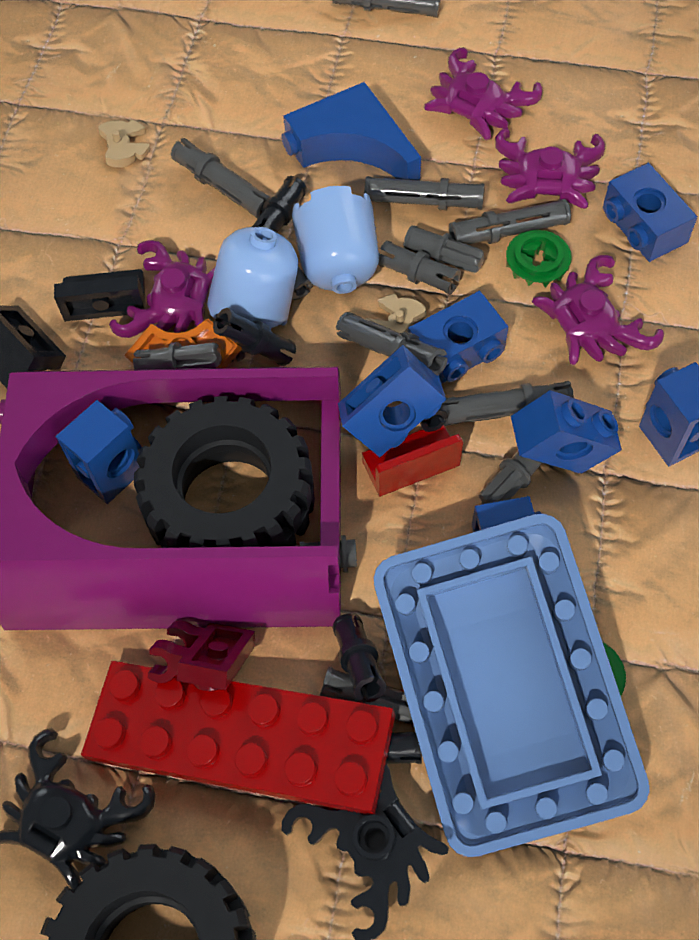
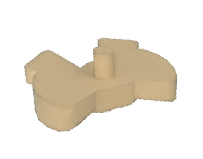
(120, 150)
(403, 312)

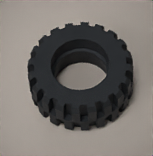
(217, 435)
(145, 879)

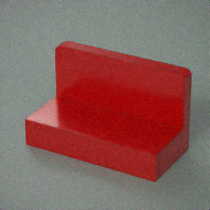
(414, 460)

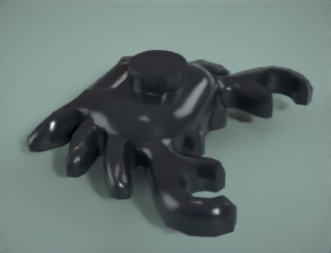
(63, 821)
(378, 844)

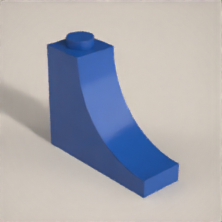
(350, 128)

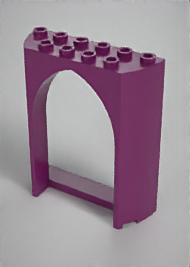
(78, 584)

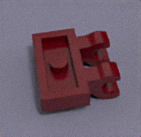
(208, 656)

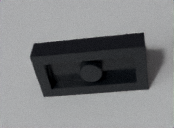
(100, 294)
(24, 345)

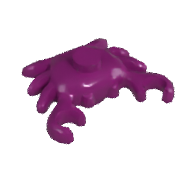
(477, 96)
(549, 169)
(176, 294)
(590, 316)

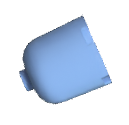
(336, 238)
(254, 276)

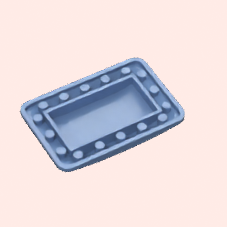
(509, 686)

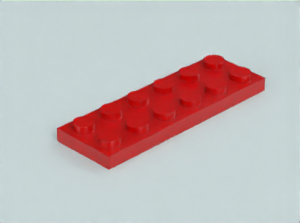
(243, 738)

